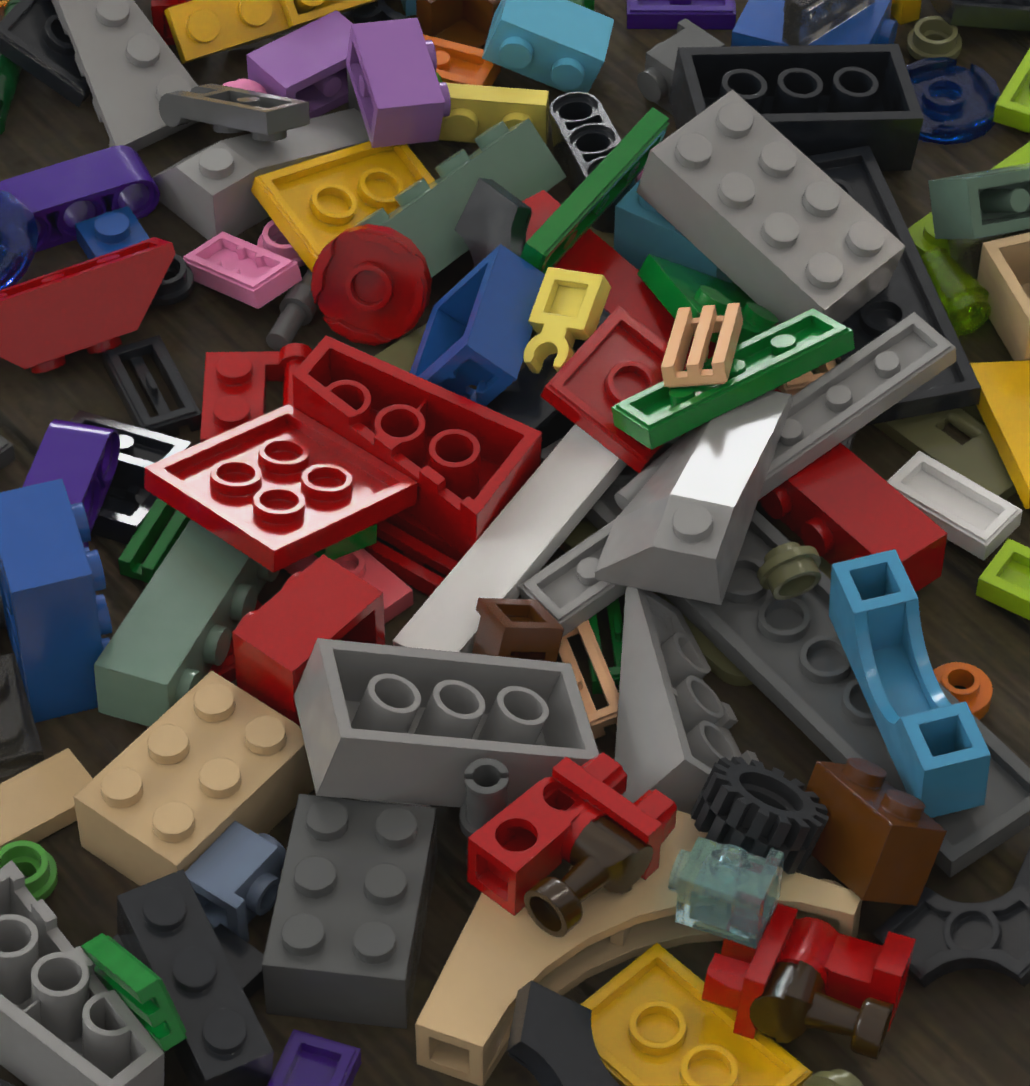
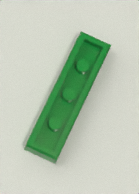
(595, 193)
(757, 368)

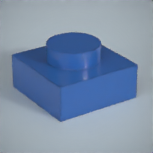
(109, 232)

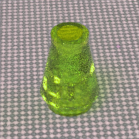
(959, 292)

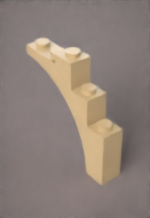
(474, 999)

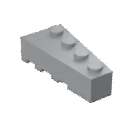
(54, 1010)

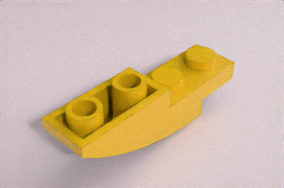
(220, 25)

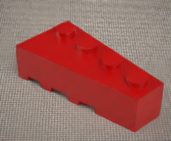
(456, 449)

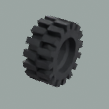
(760, 811)

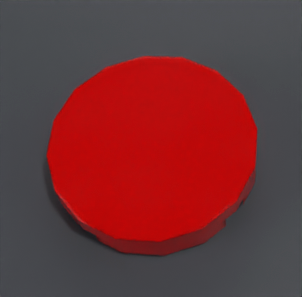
(371, 284)

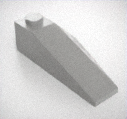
(215, 184)
(697, 506)
(667, 715)

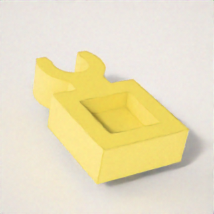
(564, 311)

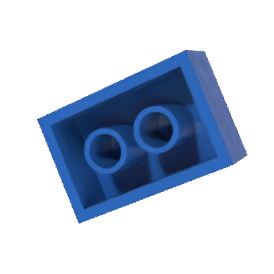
(52, 598)

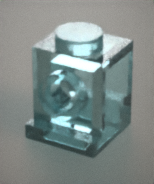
(726, 890)

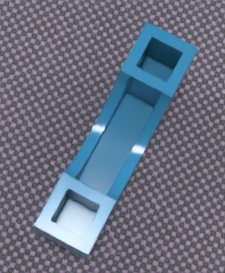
(928, 738)

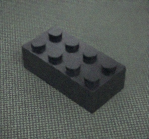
(811, 94)

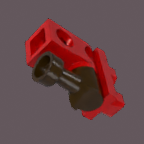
(575, 819)
(811, 979)

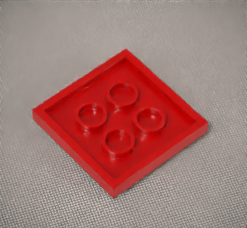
(280, 487)

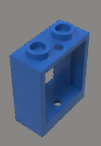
(481, 328)

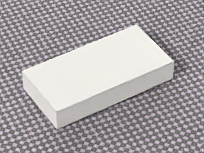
(961, 507)

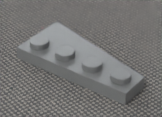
(124, 67)

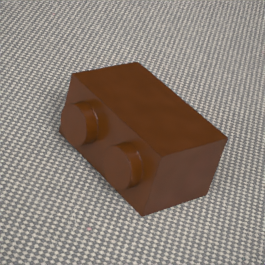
(874, 833)

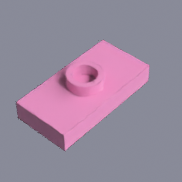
(242, 269)

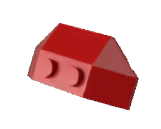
(81, 305)

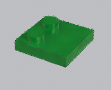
(685, 287)

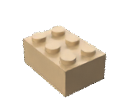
(189, 778)

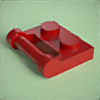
(238, 384)

